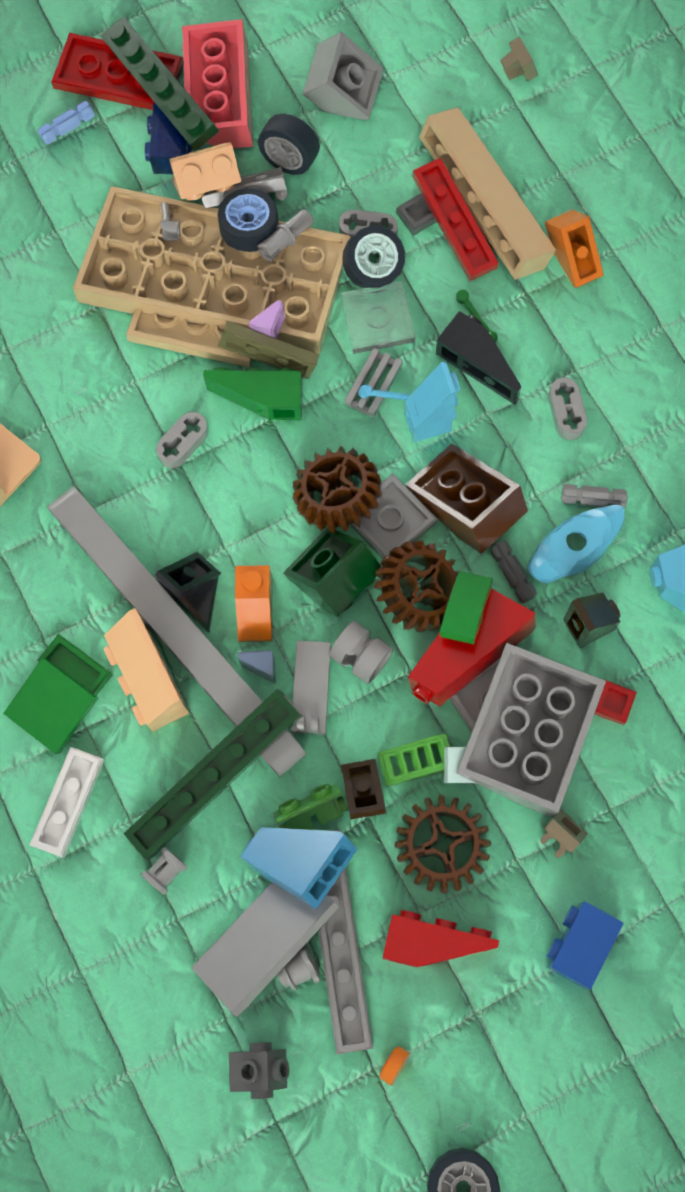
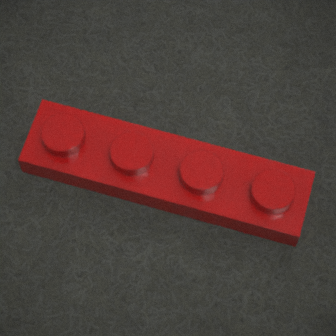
(455, 219)

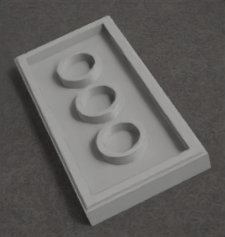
(260, 945)

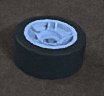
(251, 206)

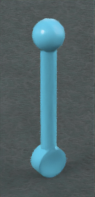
(366, 391)

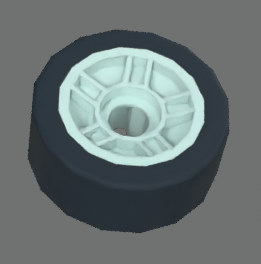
(373, 241)

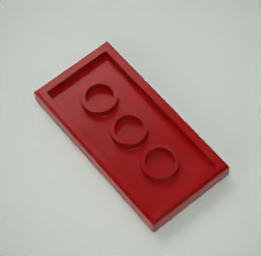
(95, 71)

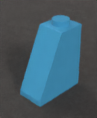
(300, 860)

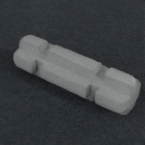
(593, 496)

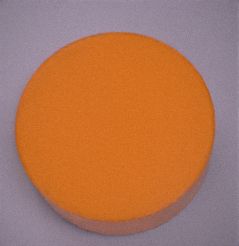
(394, 1065)

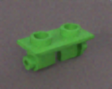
(321, 802)

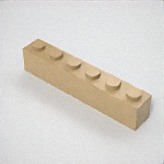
(488, 193)

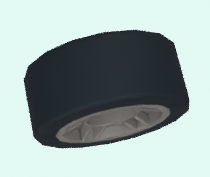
(288, 144)
(459, 1166)

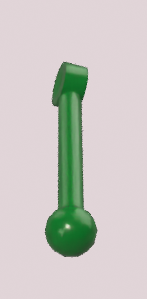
(462, 297)

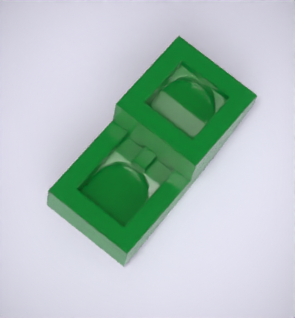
(466, 607)

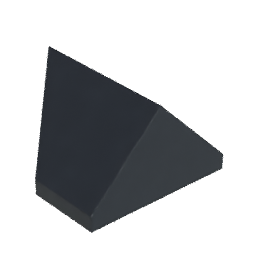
(192, 586)

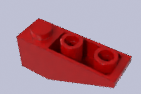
(425, 944)

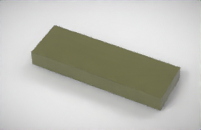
(267, 349)

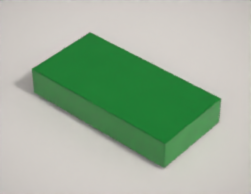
(76, 664)

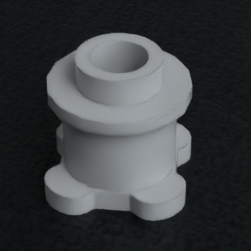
(299, 969)

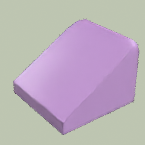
(270, 320)

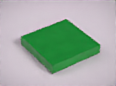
(50, 705)

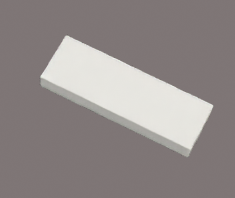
(67, 802)

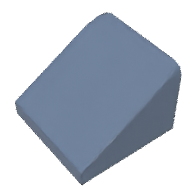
(259, 662)

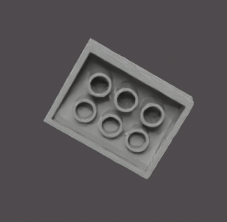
(531, 729)

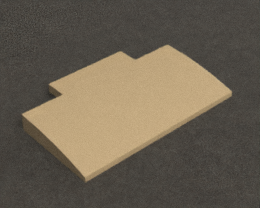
(195, 285)

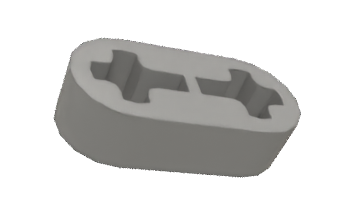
(365, 219)
(574, 407)
(177, 434)

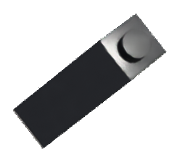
(473, 351)

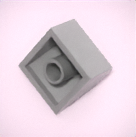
(343, 78)

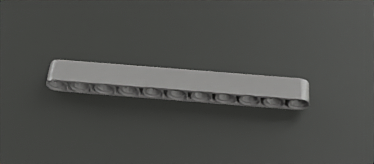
(167, 620)

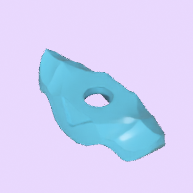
(556, 560)

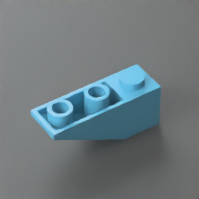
(432, 404)

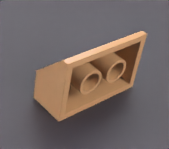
(143, 672)

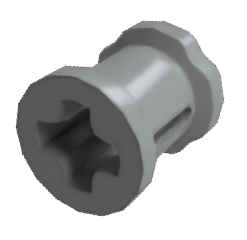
(164, 871)

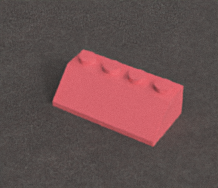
(220, 78)

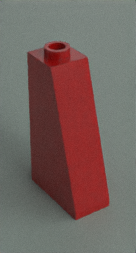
(453, 664)

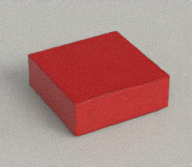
(615, 703)

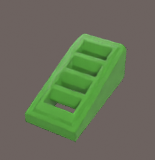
(413, 748)

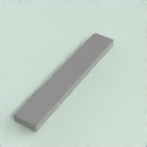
(344, 974)

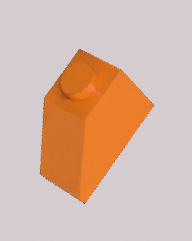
(575, 247)
(253, 603)

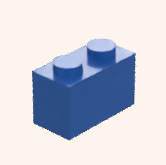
(584, 944)

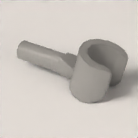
(170, 228)

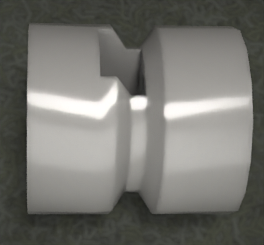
(361, 652)

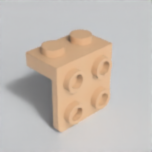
(205, 171)
(16, 463)

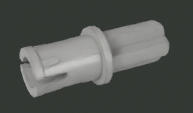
(285, 235)

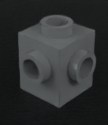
(258, 1070)

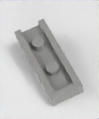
(265, 181)
(311, 686)

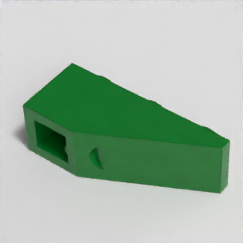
(266, 393)

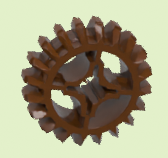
(341, 499)
(436, 585)
(472, 833)

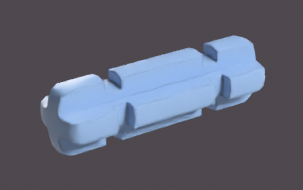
(66, 122)

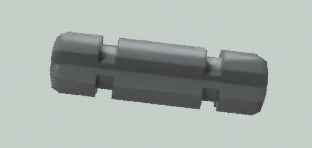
(513, 571)

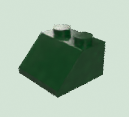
(334, 570)

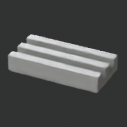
(385, 360)

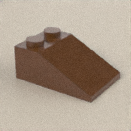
(469, 497)

